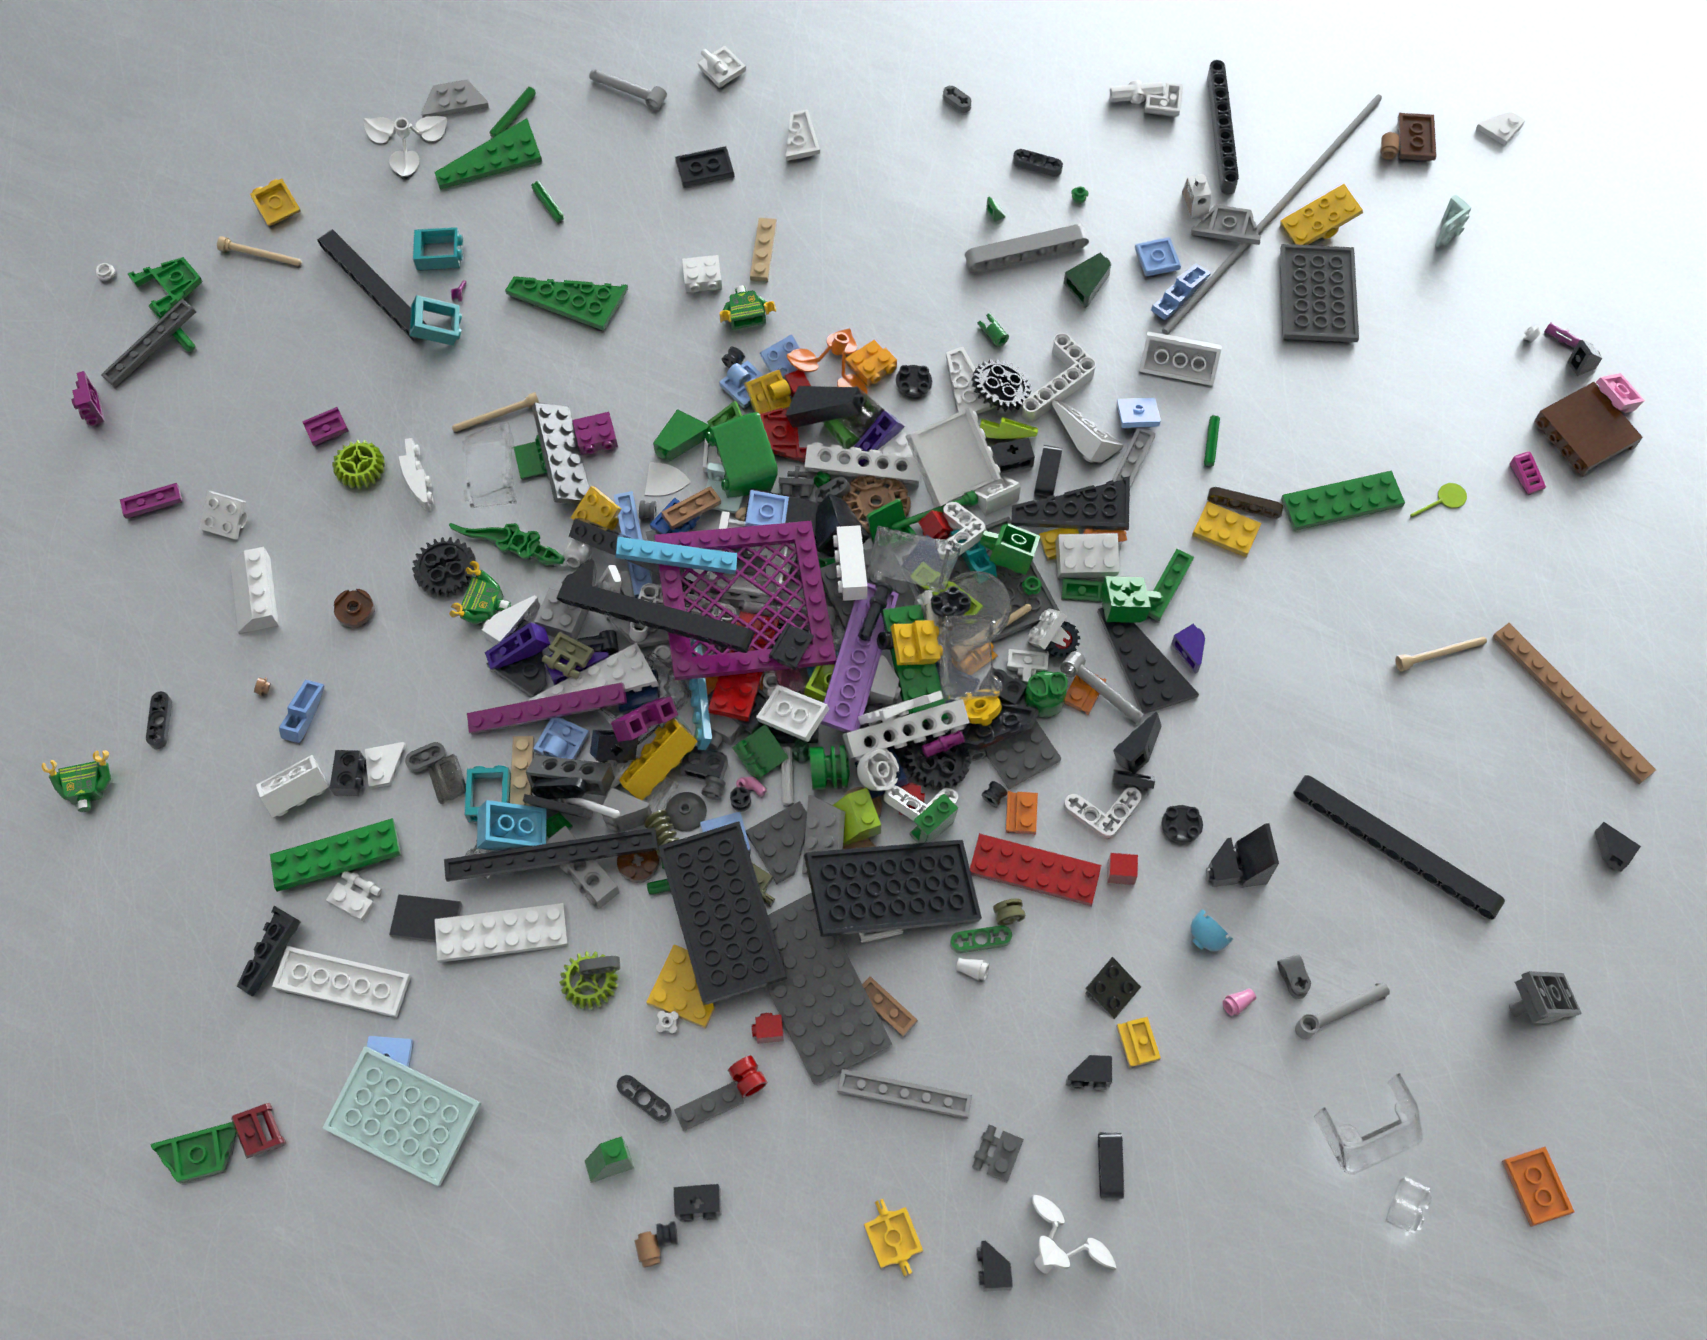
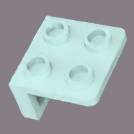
(1454, 218)
(715, 475)

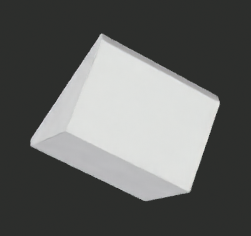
(997, 494)

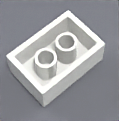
(1087, 555)

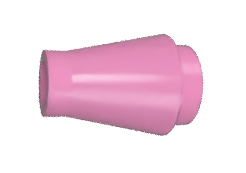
(1237, 1002)

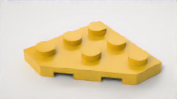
(678, 990)

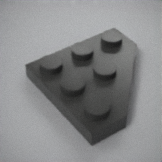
(780, 840)

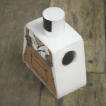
(1195, 190)

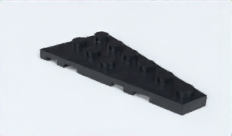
(1147, 671)

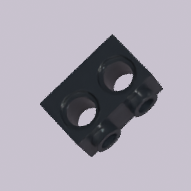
(1008, 684)
(702, 768)
(343, 773)

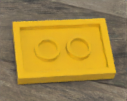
(1226, 529)

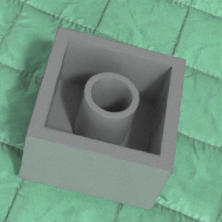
(560, 617)

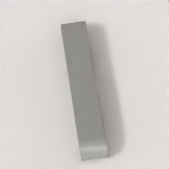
(1026, 248)

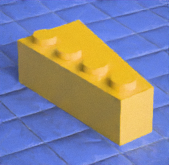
(658, 758)

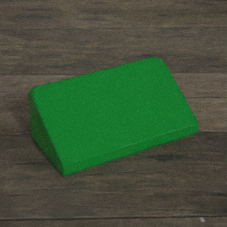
(1081, 589)

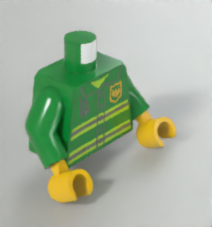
(746, 309)
(482, 598)
(81, 782)

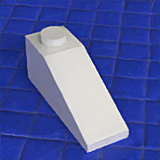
(507, 621)

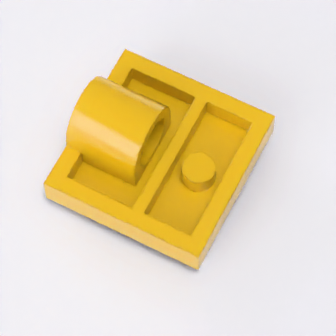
(768, 392)
(597, 509)

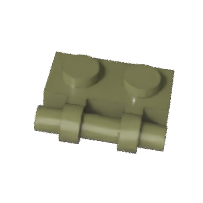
(571, 650)

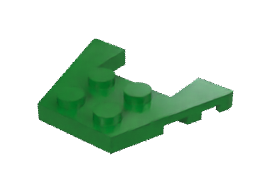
(175, 278)

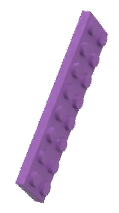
(854, 668)

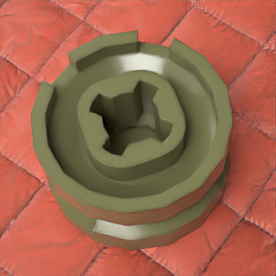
(1009, 911)

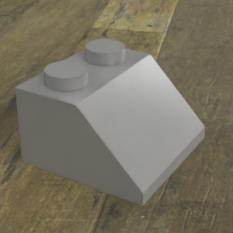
(884, 685)
(632, 811)

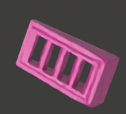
(1528, 462)

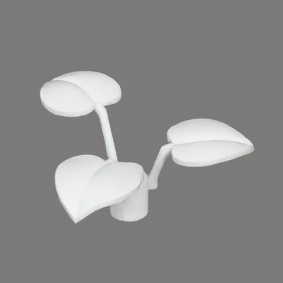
(405, 162)
(1050, 1254)

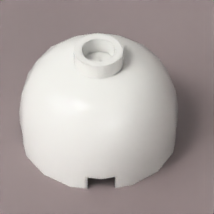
(878, 770)

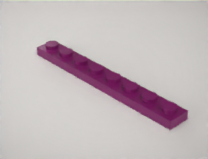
(546, 708)

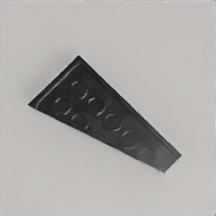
(1084, 508)

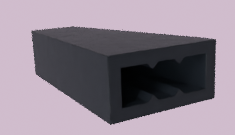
(823, 404)

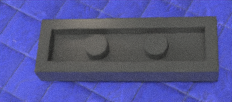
(708, 1106)

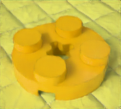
(984, 715)

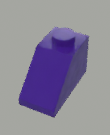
(1190, 646)

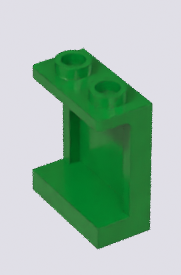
(934, 820)

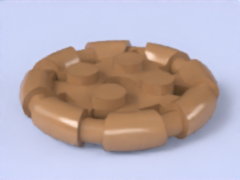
(875, 491)

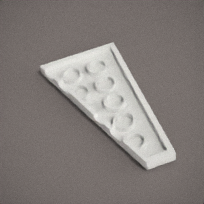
(625, 667)

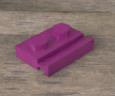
(325, 426)

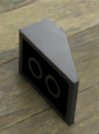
(1256, 857)

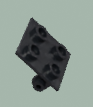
(1112, 987)

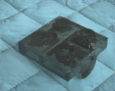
(867, 416)

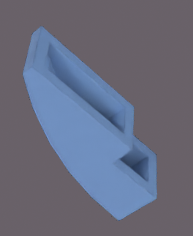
(301, 711)

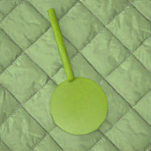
(1450, 495)

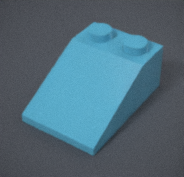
(510, 826)

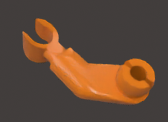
(1121, 533)

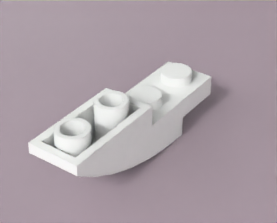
(415, 475)

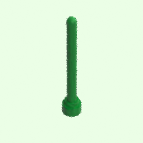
(968, 499)

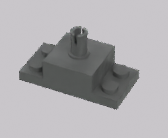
(1545, 997)

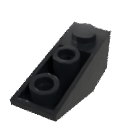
(1138, 746)

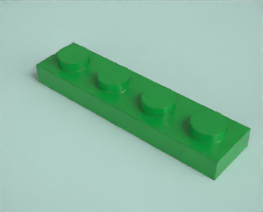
(1170, 581)

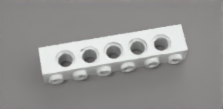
(853, 469)
(954, 710)

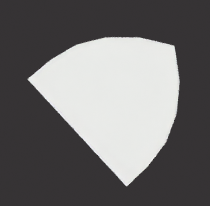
(664, 479)

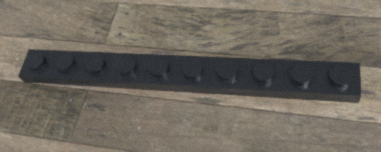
(550, 854)

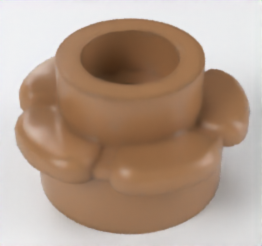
(262, 686)

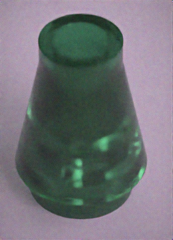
(801, 751)

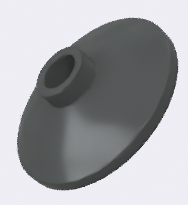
(689, 819)

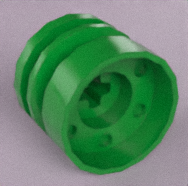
(829, 767)

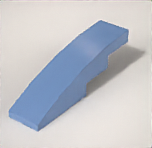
(1180, 292)

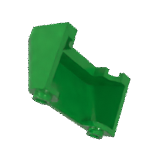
(744, 455)

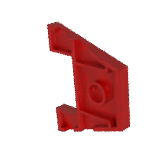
(782, 435)

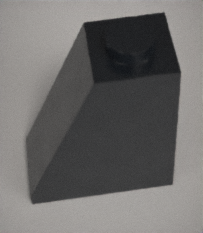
(834, 513)

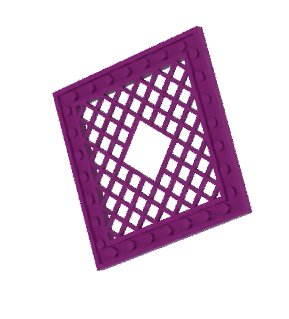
(783, 534)

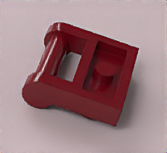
(251, 1133)

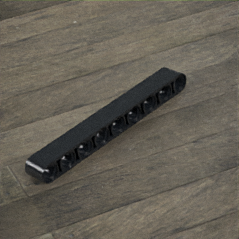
(1222, 127)
(367, 280)

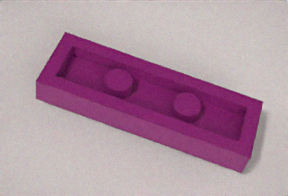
(151, 500)

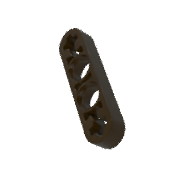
(1245, 502)

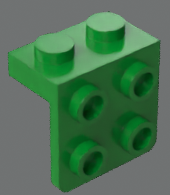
(886, 516)

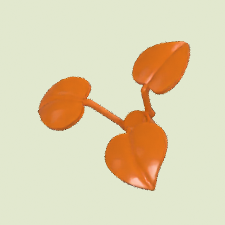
(839, 343)

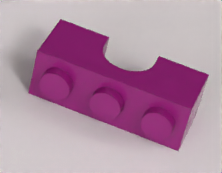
(637, 721)

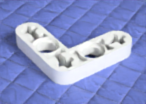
(971, 531)
(901, 795)
(1102, 818)

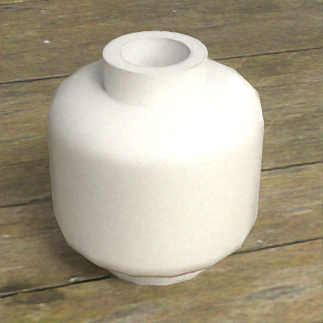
(577, 553)

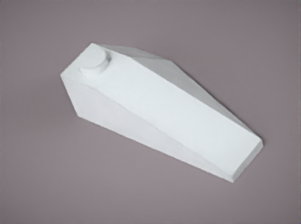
(1089, 441)

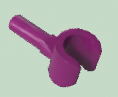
(457, 292)

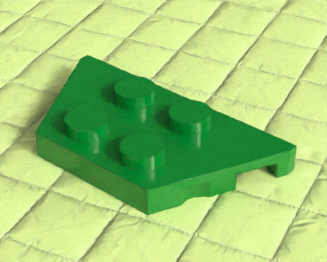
(197, 1153)

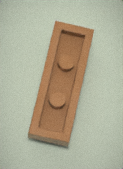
(691, 507)
(889, 1007)

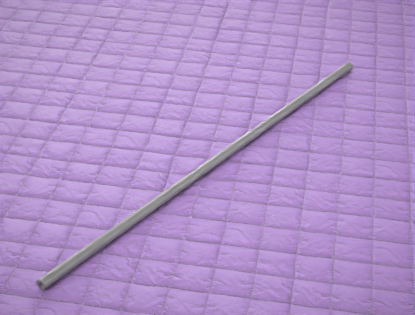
(1277, 208)

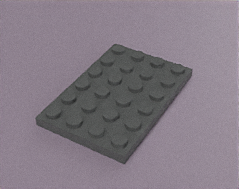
(1319, 293)

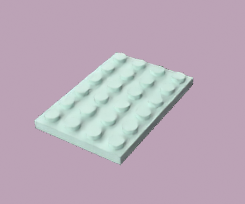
(402, 1116)

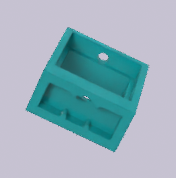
(435, 236)
(433, 333)
(481, 772)

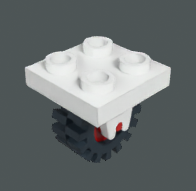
(1054, 634)

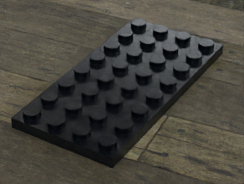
(891, 887)
(722, 913)

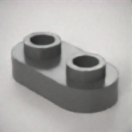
(425, 756)

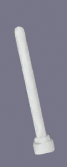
(591, 806)

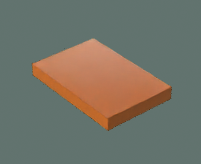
(1538, 1186)

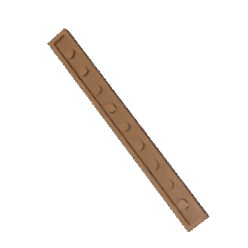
(1574, 703)

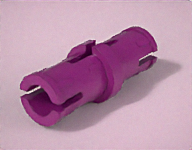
(1552, 330)
(943, 743)

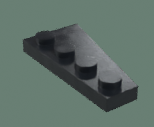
(268, 950)

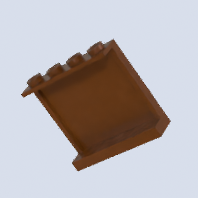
(1587, 428)

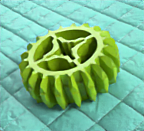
(365, 471)
(583, 986)

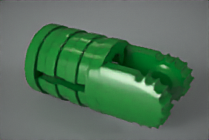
(994, 331)

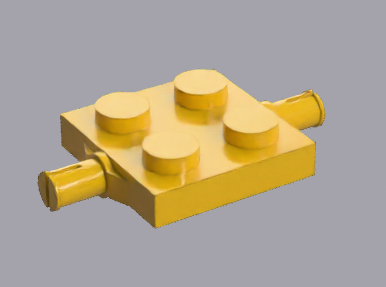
(893, 1237)

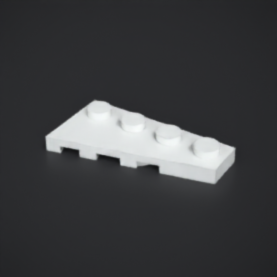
(961, 373)

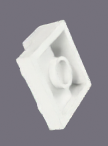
(702, 273)

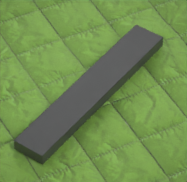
(148, 343)

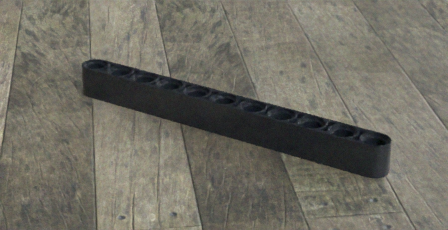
(656, 616)
(1399, 847)

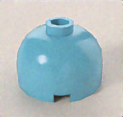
(1208, 933)

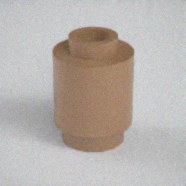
(1389, 145)
(648, 1249)

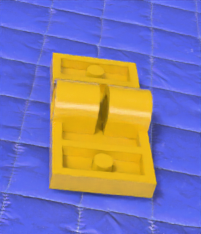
(1322, 216)

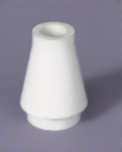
(974, 968)

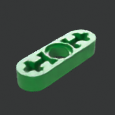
(964, 935)

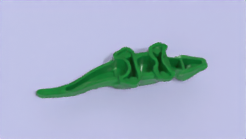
(515, 541)

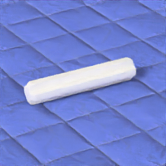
(787, 778)

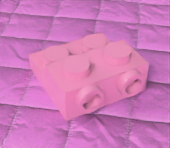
(1620, 392)

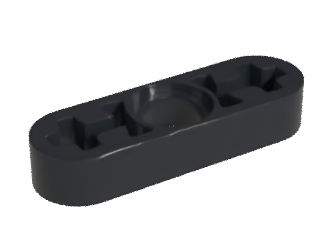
(1026, 155)
(163, 728)
(572, 788)
(643, 1089)

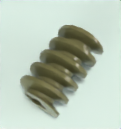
(663, 829)

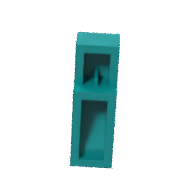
(977, 558)

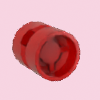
(747, 1076)

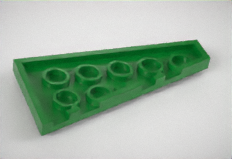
(573, 299)

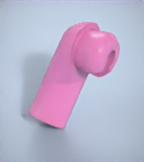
(752, 783)

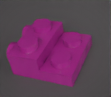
(87, 400)
(595, 433)

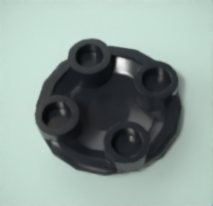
(914, 380)
(951, 602)
(1182, 823)

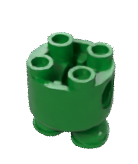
(1046, 692)

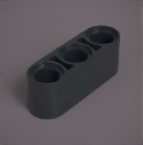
(1048, 470)
(1110, 1165)

